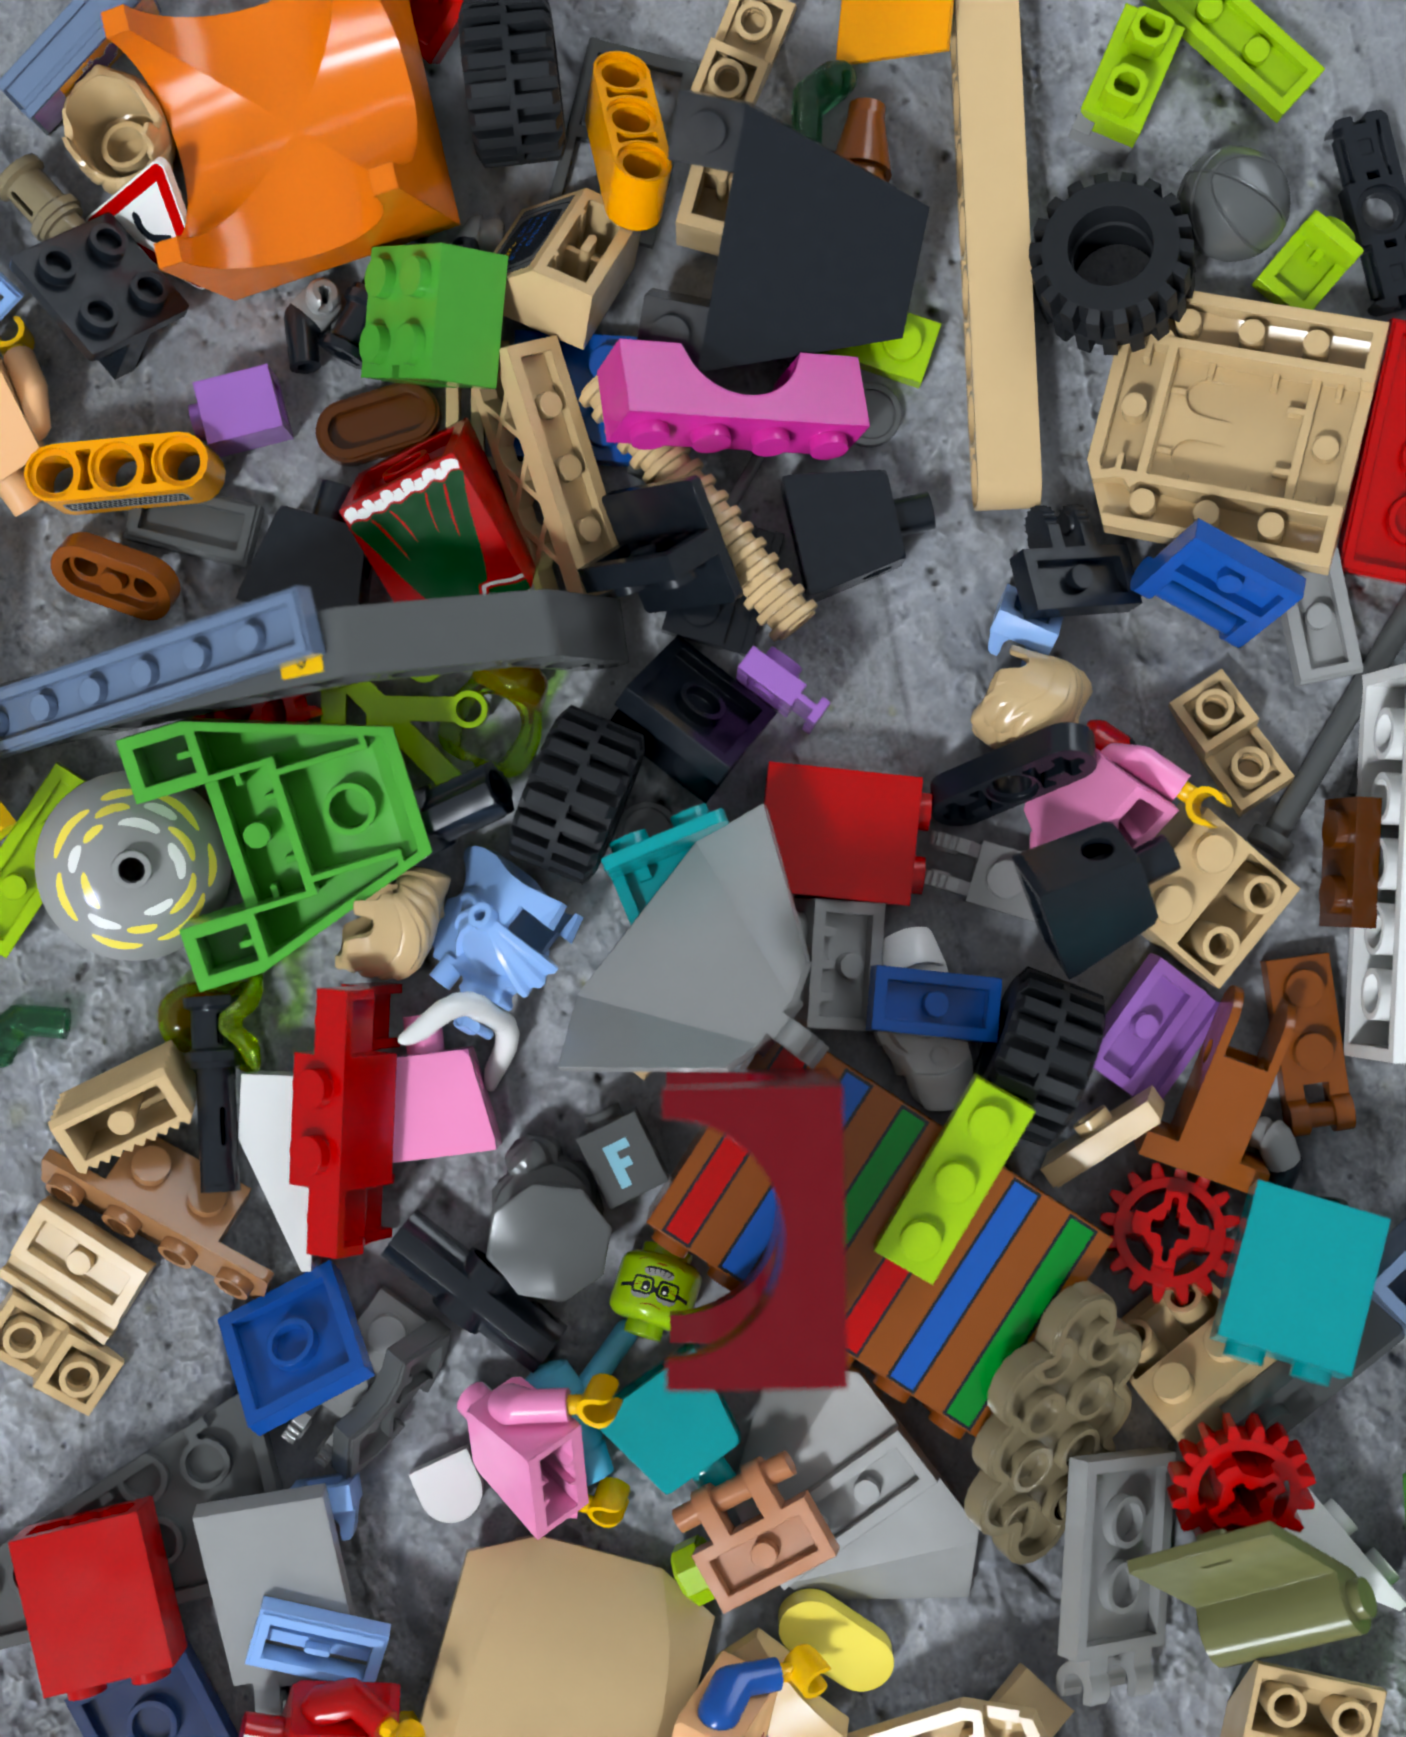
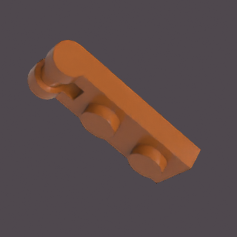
(1316, 1043)

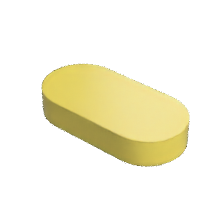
(848, 1642)

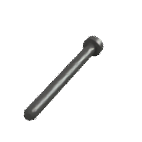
(1274, 835)

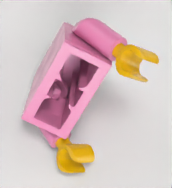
(1128, 788)
(535, 1451)

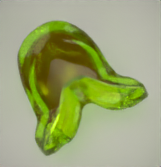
(523, 688)
(175, 1021)

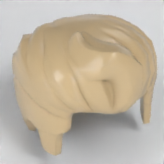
(115, 127)
(1030, 698)
(395, 926)

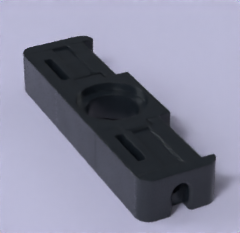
(1370, 170)

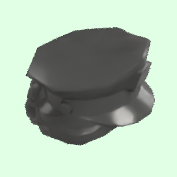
(547, 1222)

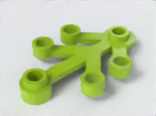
(399, 712)

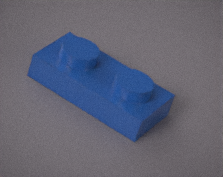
(933, 1004)

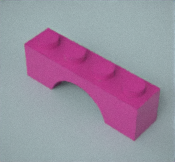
(661, 399)

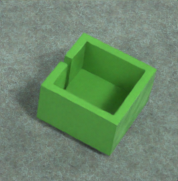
(433, 315)

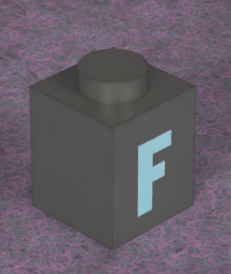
(621, 1154)

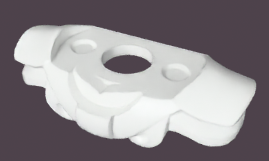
(933, 1067)

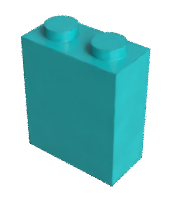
(1299, 1282)

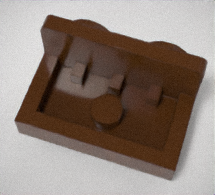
(1350, 862)

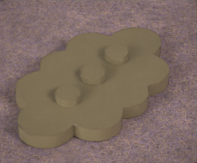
(1050, 1404)

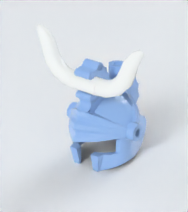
(500, 945)

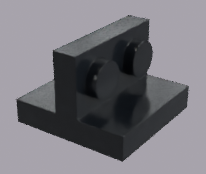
(692, 717)

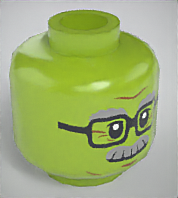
(650, 1287)

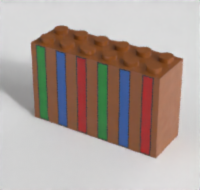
(910, 1334)

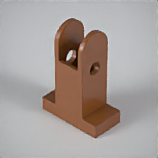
(1223, 1101)

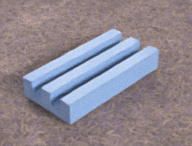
(320, 1634)

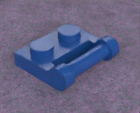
(1219, 582)

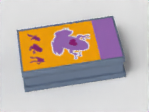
(62, 58)

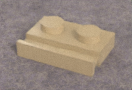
(76, 1269)

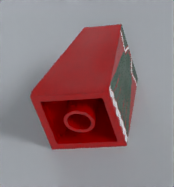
(438, 521)

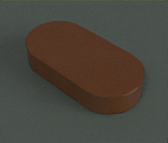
(377, 423)

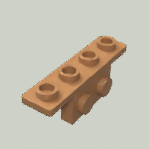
(160, 1199)

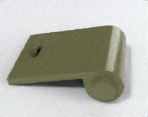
(1260, 1592)

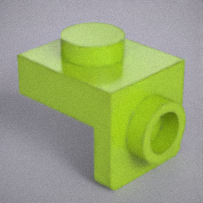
(1309, 263)

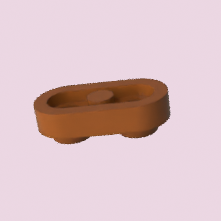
(115, 576)

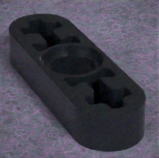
(1013, 774)

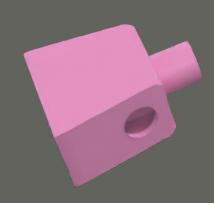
(441, 1102)

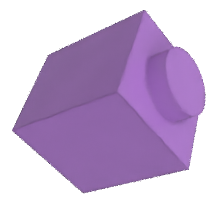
(240, 411)

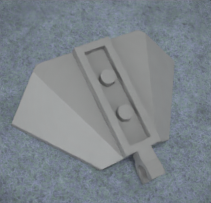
(702, 968)
(876, 1490)

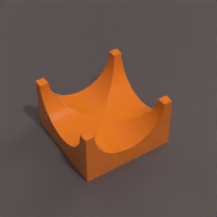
(294, 136)

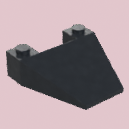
(807, 247)

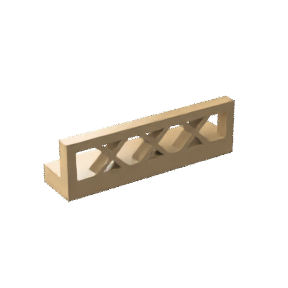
(556, 465)

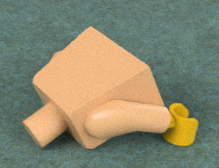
(23, 416)

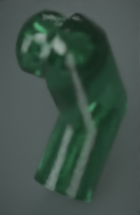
(819, 94)
(26, 1020)

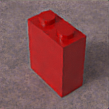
(848, 832)
(98, 1599)

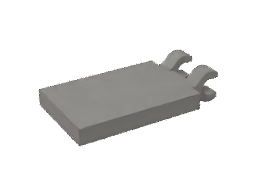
(276, 1548)
(1106, 1615)

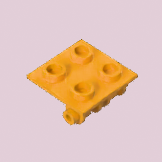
(893, 29)

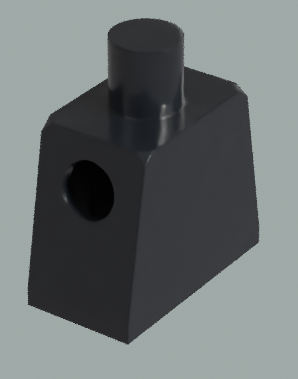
(849, 527)
(311, 552)
(1092, 892)

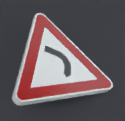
(149, 207)

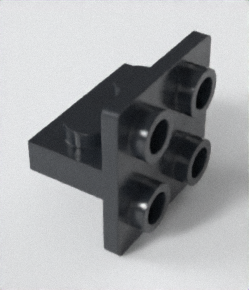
(100, 291)
(665, 548)

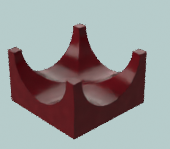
(789, 1314)

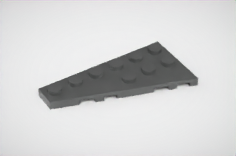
(198, 1464)

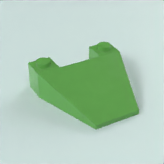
(305, 820)

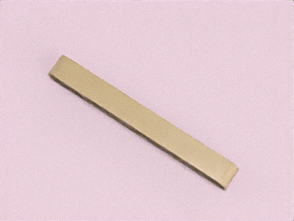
(995, 255)

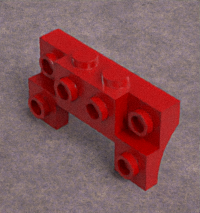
(345, 1118)

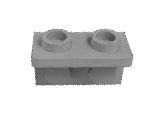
(842, 947)

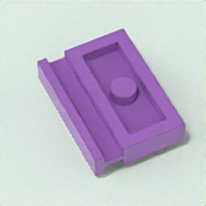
(777, 683)
(1154, 1028)

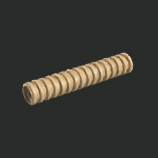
(761, 579)

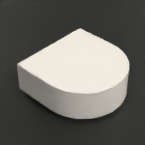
(449, 1485)

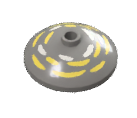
(82, 856)

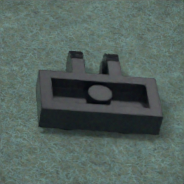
(1067, 569)

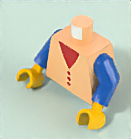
(740, 1695)

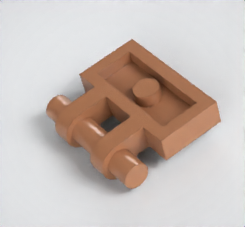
(763, 1550)

